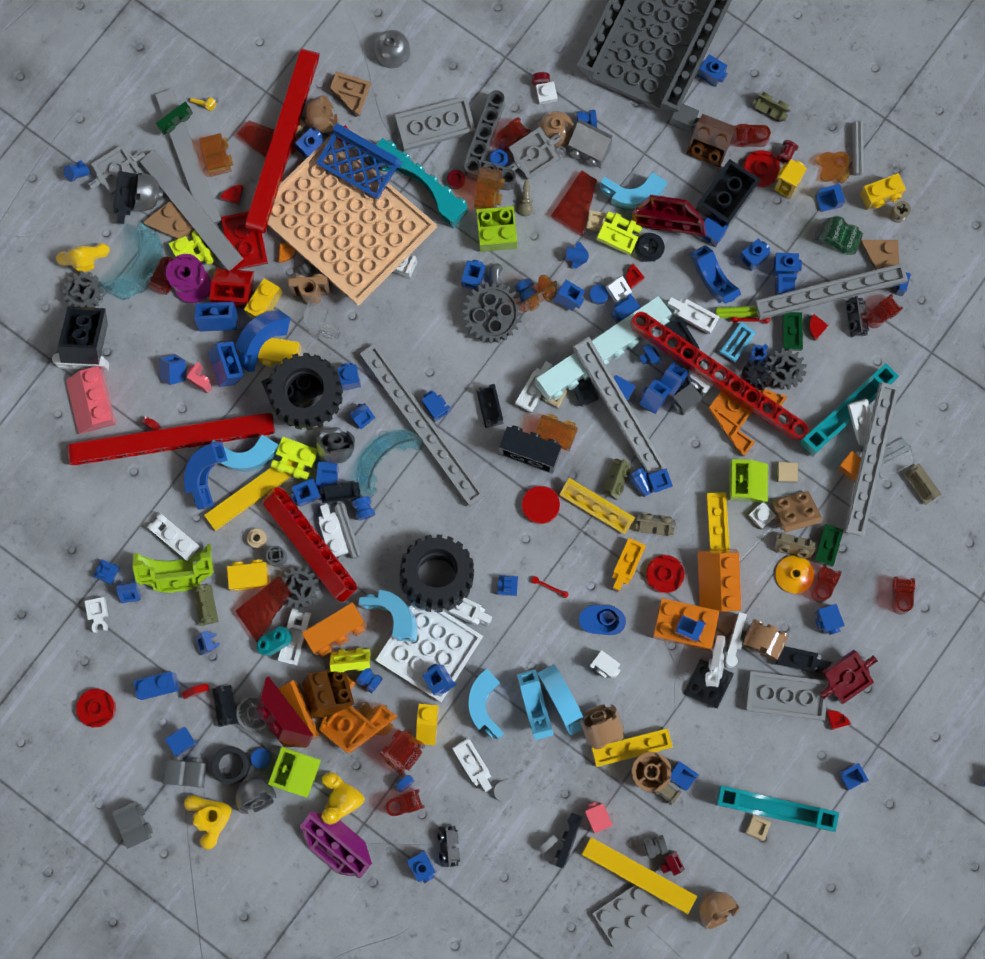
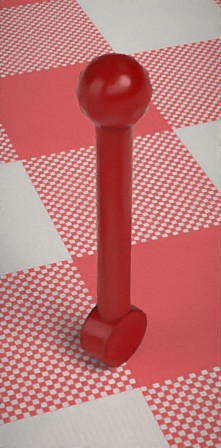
(736, 319)
(535, 580)

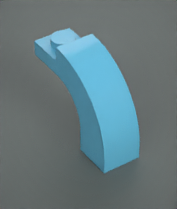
(631, 198)
(253, 459)
(404, 619)
(478, 695)
(562, 698)
(535, 704)

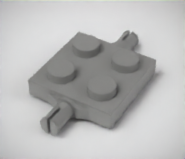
(534, 152)
(109, 165)

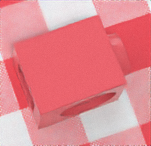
(598, 817)

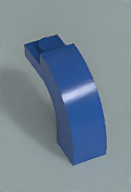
(712, 275)
(257, 333)
(198, 470)

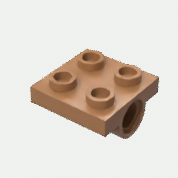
(302, 286)
(796, 512)

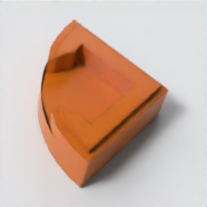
(286, 252)

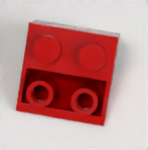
(232, 286)

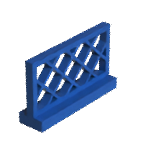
(363, 146)

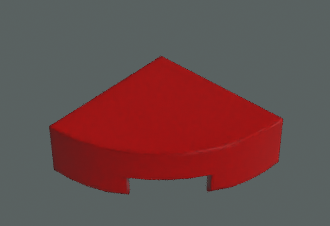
(233, 194)
(634, 276)
(817, 326)
(151, 423)
(195, 690)
(837, 719)

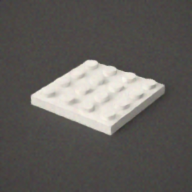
(439, 641)

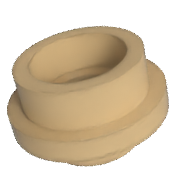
(257, 544)

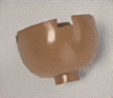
(320, 115)
(557, 122)
(651, 772)
(717, 908)

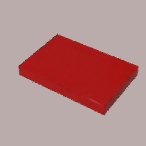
(247, 242)

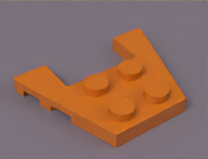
(732, 416)
(351, 728)

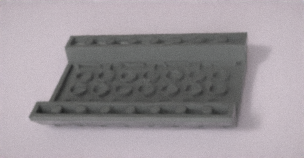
(652, 48)

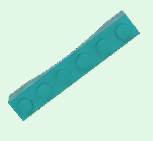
(449, 206)
(841, 417)
(777, 808)

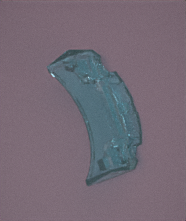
(137, 276)
(377, 451)

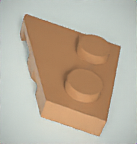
(351, 91)
(170, 222)
(882, 252)

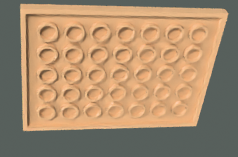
(345, 229)

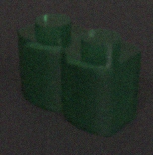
(841, 235)

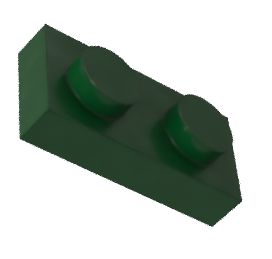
(175, 117)
(792, 331)
(828, 545)

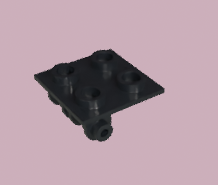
(707, 694)

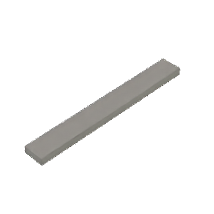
(189, 158)
(191, 210)
(831, 291)
(618, 406)
(871, 459)

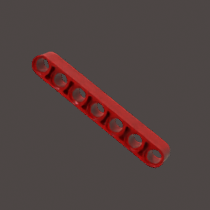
(310, 544)

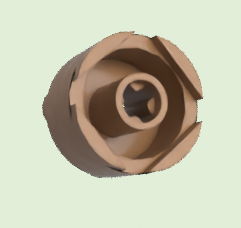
(765, 640)
(602, 726)

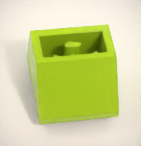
(497, 229)
(748, 481)
(294, 772)

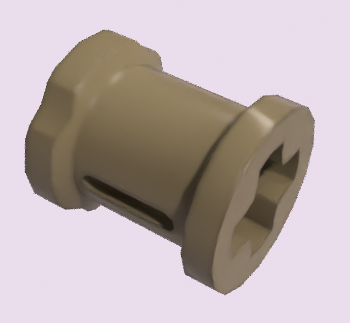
(895, 213)
(669, 793)

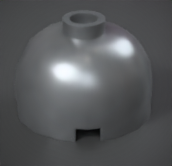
(391, 49)
(146, 192)
(335, 445)
(255, 795)

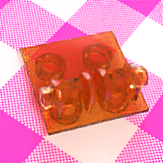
(546, 292)

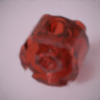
(402, 752)

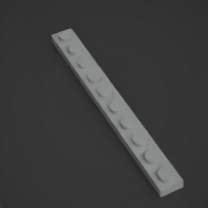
(422, 425)

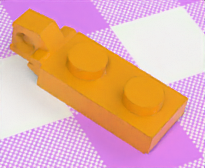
(627, 563)

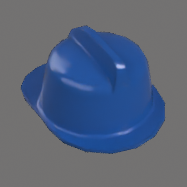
(602, 619)

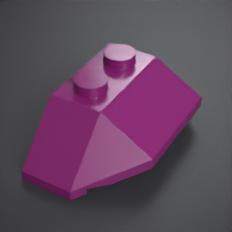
(336, 845)

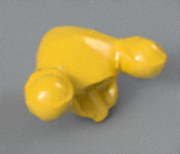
(83, 257)
(342, 800)
(210, 817)

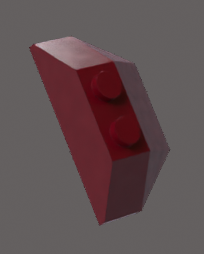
(669, 215)
(281, 717)

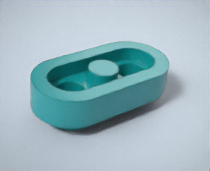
(273, 642)

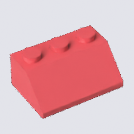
(90, 400)

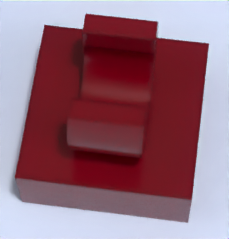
(673, 864)

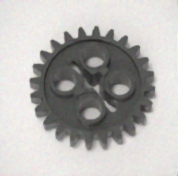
(477, 302)

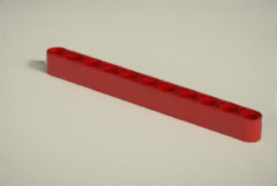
(282, 141)
(728, 377)
(170, 439)

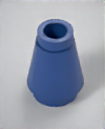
(641, 481)

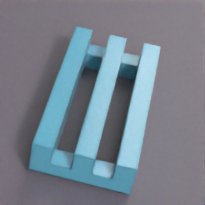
(728, 355)

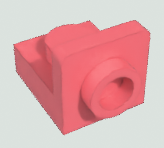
(200, 381)

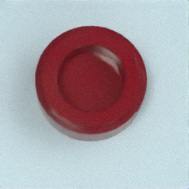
(540, 78)
(456, 179)

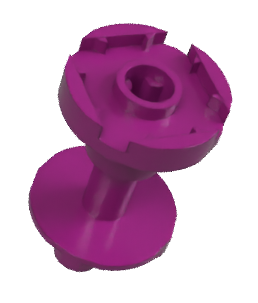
(188, 278)

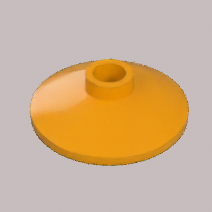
(785, 577)

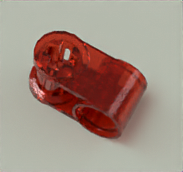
(513, 132)
(750, 136)
(159, 280)
(885, 310)
(826, 580)
(903, 590)
(406, 803)

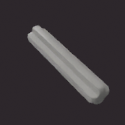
(857, 148)
(347, 530)

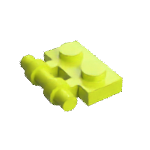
(616, 237)
(183, 246)
(295, 452)
(350, 660)

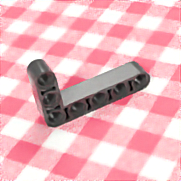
(484, 143)

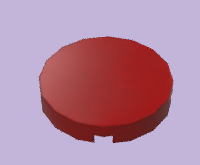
(764, 166)
(540, 505)
(665, 574)
(96, 708)

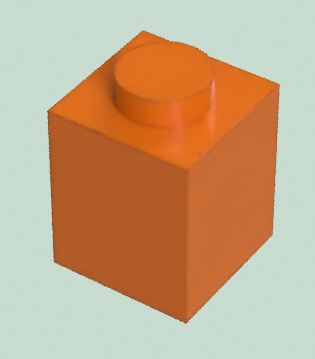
(850, 466)

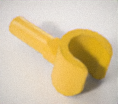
(209, 104)

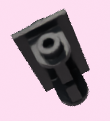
(856, 308)
(349, 492)
(224, 705)
(446, 837)

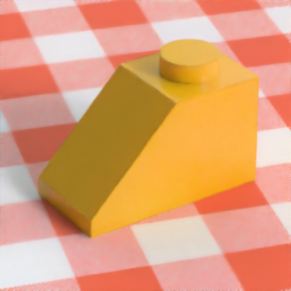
(427, 723)

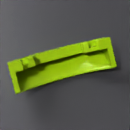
(173, 575)

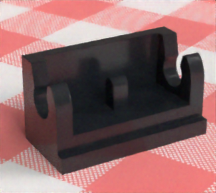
(490, 406)

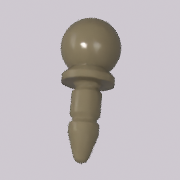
(526, 207)

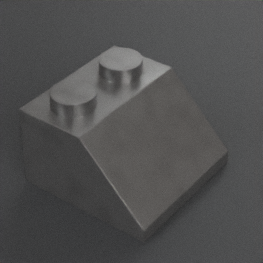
(590, 144)

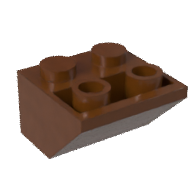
(711, 140)
(327, 693)

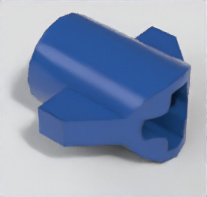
(76, 171)
(577, 255)
(758, 353)

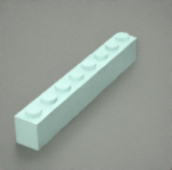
(609, 345)

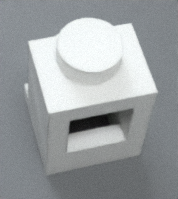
(407, 268)
(699, 382)
(606, 665)

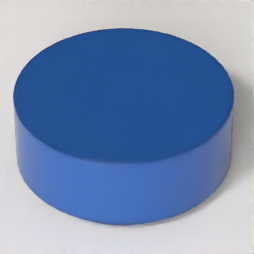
(499, 157)
(599, 294)
(261, 758)
(404, 783)

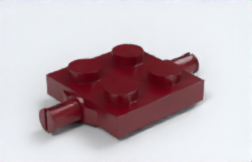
(848, 676)

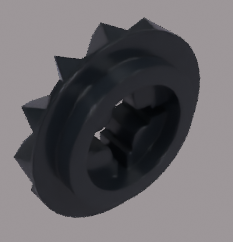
(644, 240)
(748, 371)

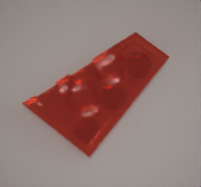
(259, 138)
(576, 203)
(262, 607)

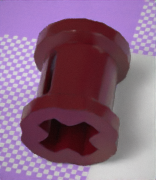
(787, 151)

